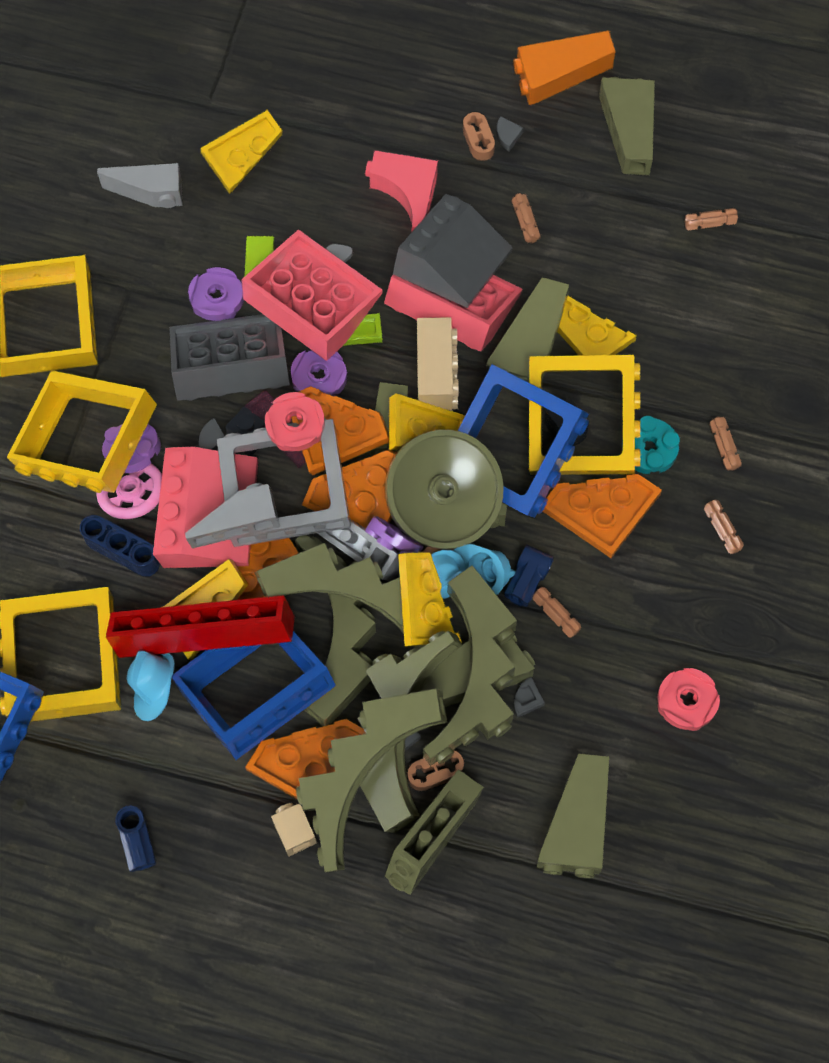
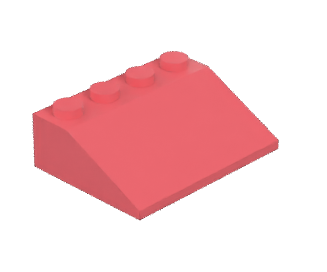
(310, 294)
(474, 324)
(187, 495)

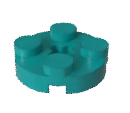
(665, 440)

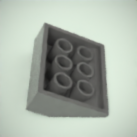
(452, 252)
(227, 357)

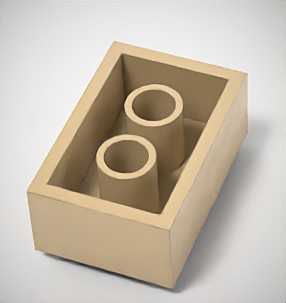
(437, 362)

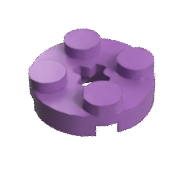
(216, 308)
(334, 372)
(145, 450)
(391, 536)

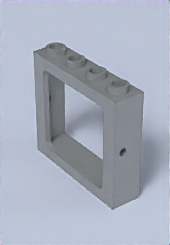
(295, 525)

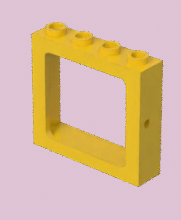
(44, 274)
(47, 412)
(580, 465)
(73, 703)

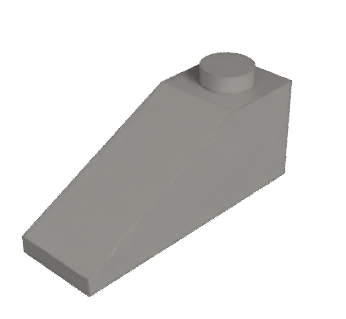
(149, 184)
(241, 515)
(361, 545)

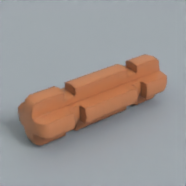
(526, 218)
(711, 219)
(725, 443)
(723, 526)
(556, 612)

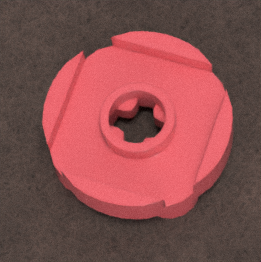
(289, 437)
(691, 716)

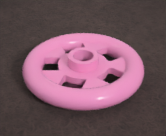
(140, 507)

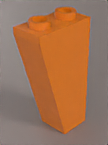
(562, 63)

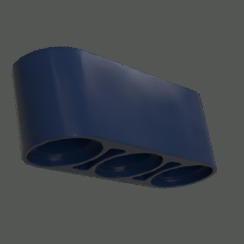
(113, 534)

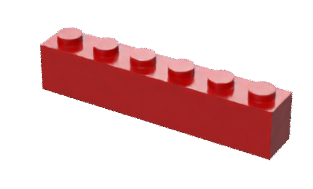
(201, 626)

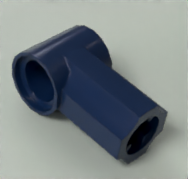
(531, 569)
(135, 841)

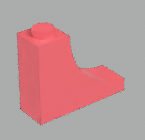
(405, 179)

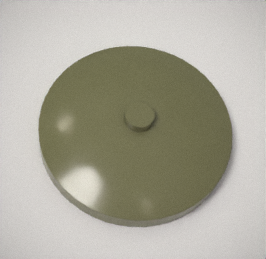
(444, 489)

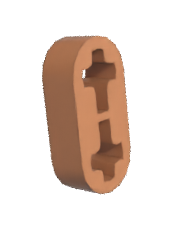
(473, 137)
(434, 779)

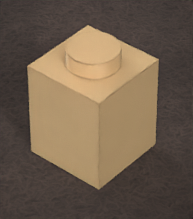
(293, 828)

